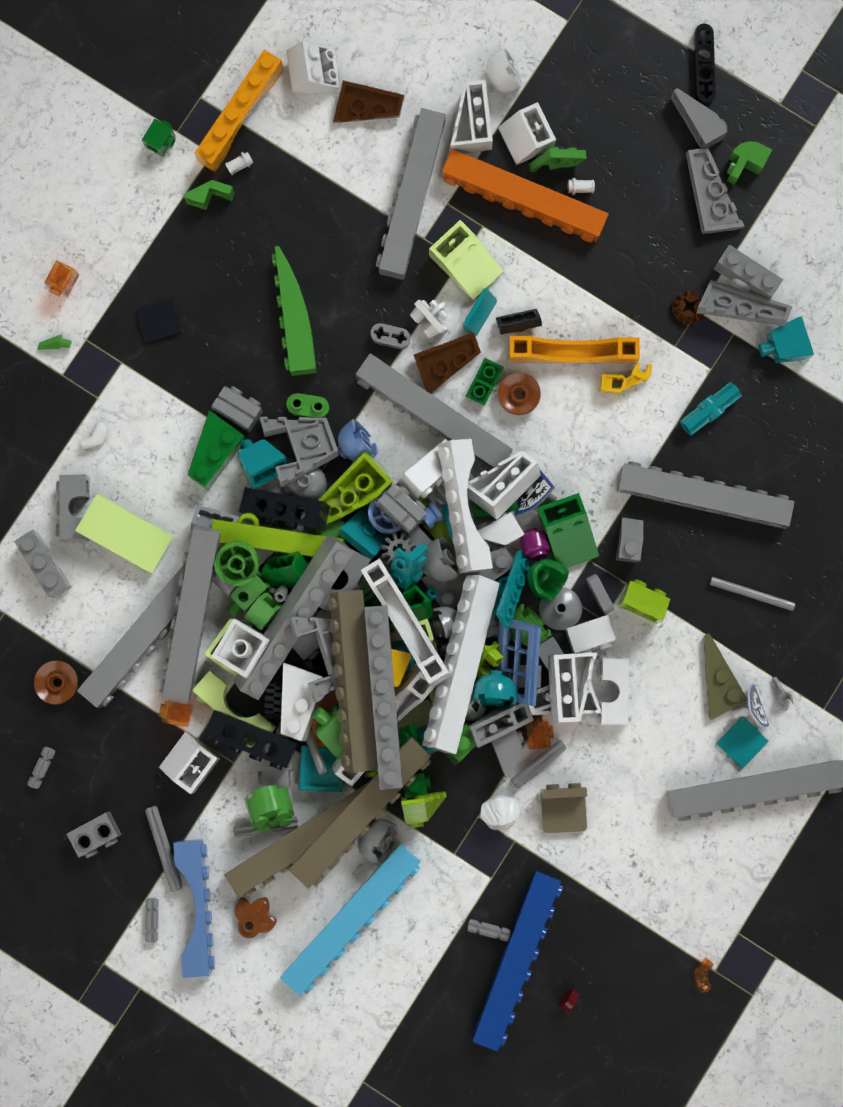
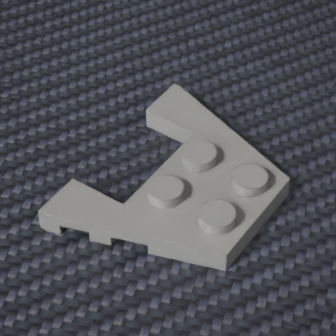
(310, 442)
(321, 626)

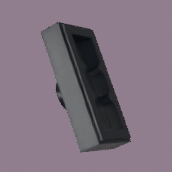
(518, 321)

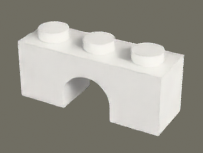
(618, 673)

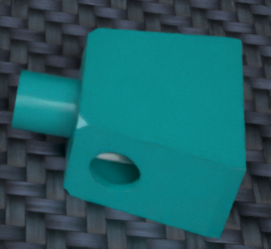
(788, 343)
(259, 461)

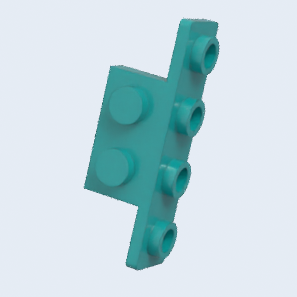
(510, 590)

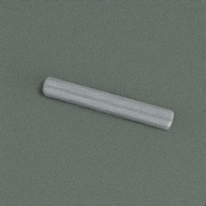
(163, 848)

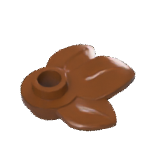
(256, 914)

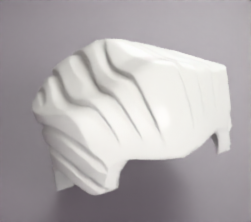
(500, 812)

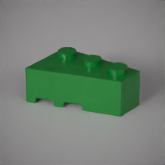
(214, 450)
(414, 597)

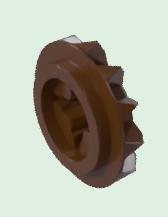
(678, 305)

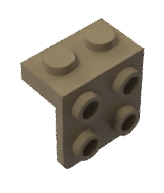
(564, 808)

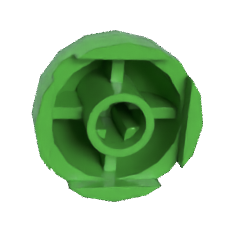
(237, 563)
(529, 616)

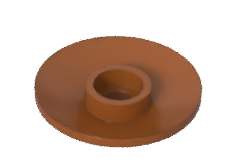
(519, 383)
(45, 680)

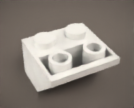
(312, 68)
(527, 134)
(189, 763)

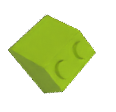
(644, 602)

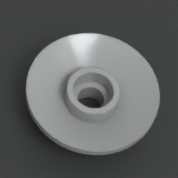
(561, 620)

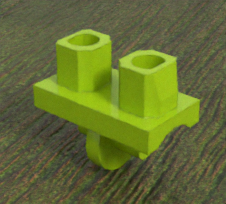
(489, 656)

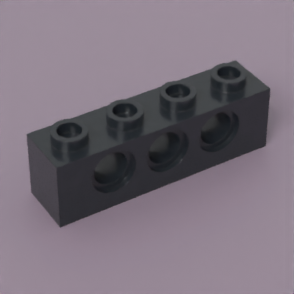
(314, 520)
(220, 721)

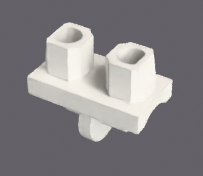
(424, 310)

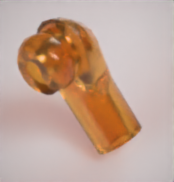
(701, 976)

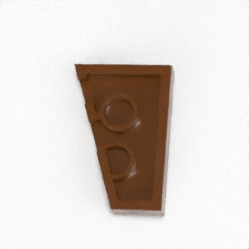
(366, 103)
(445, 360)

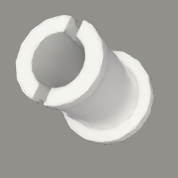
(239, 163)
(580, 186)

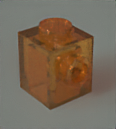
(61, 279)
(176, 713)
(538, 734)

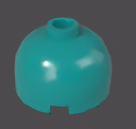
(494, 690)

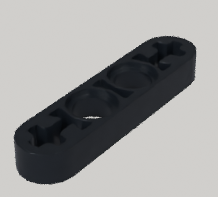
(704, 64)

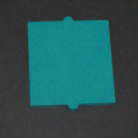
(742, 742)

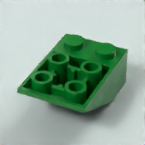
(568, 531)

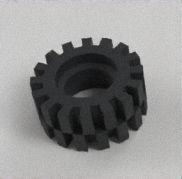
(273, 700)

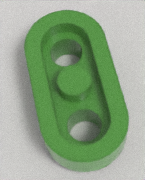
(307, 406)

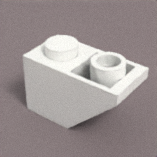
(502, 531)

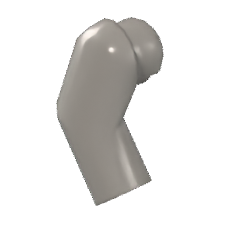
(279, 594)

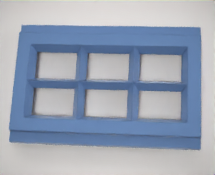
(532, 653)

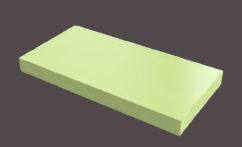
(124, 533)

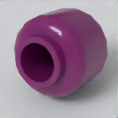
(535, 544)

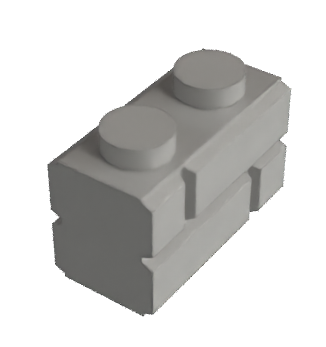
(237, 408)
(402, 508)

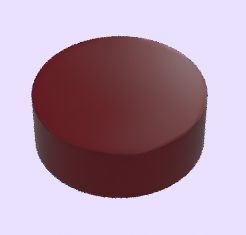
(568, 1000)

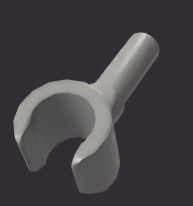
(782, 694)

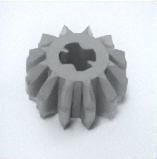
(393, 544)

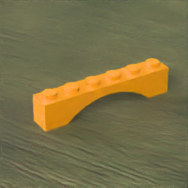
(222, 133)
(604, 351)

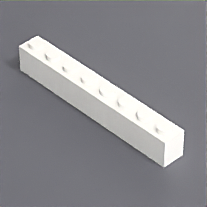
(462, 662)

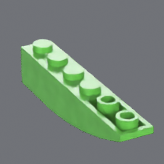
(294, 319)

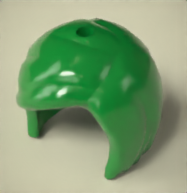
(547, 579)

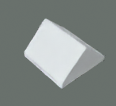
(240, 648)

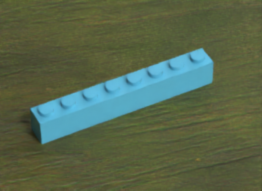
(350, 919)

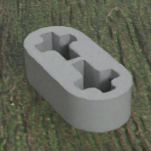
(391, 331)
(600, 594)

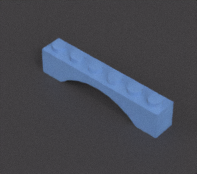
(190, 861)

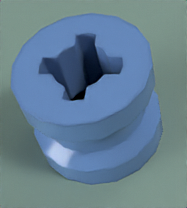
(433, 515)

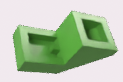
(201, 195)

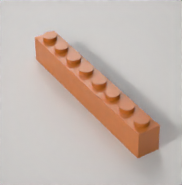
(524, 196)

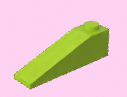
(356, 487)
(421, 808)

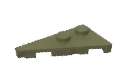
(722, 685)

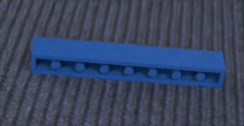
(516, 960)

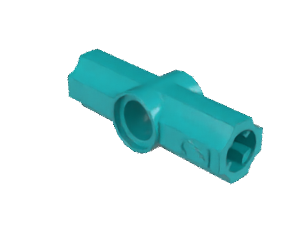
(710, 408)

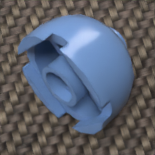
(354, 441)

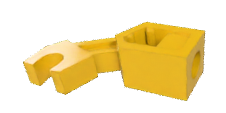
(635, 378)

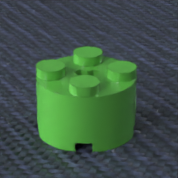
(269, 808)

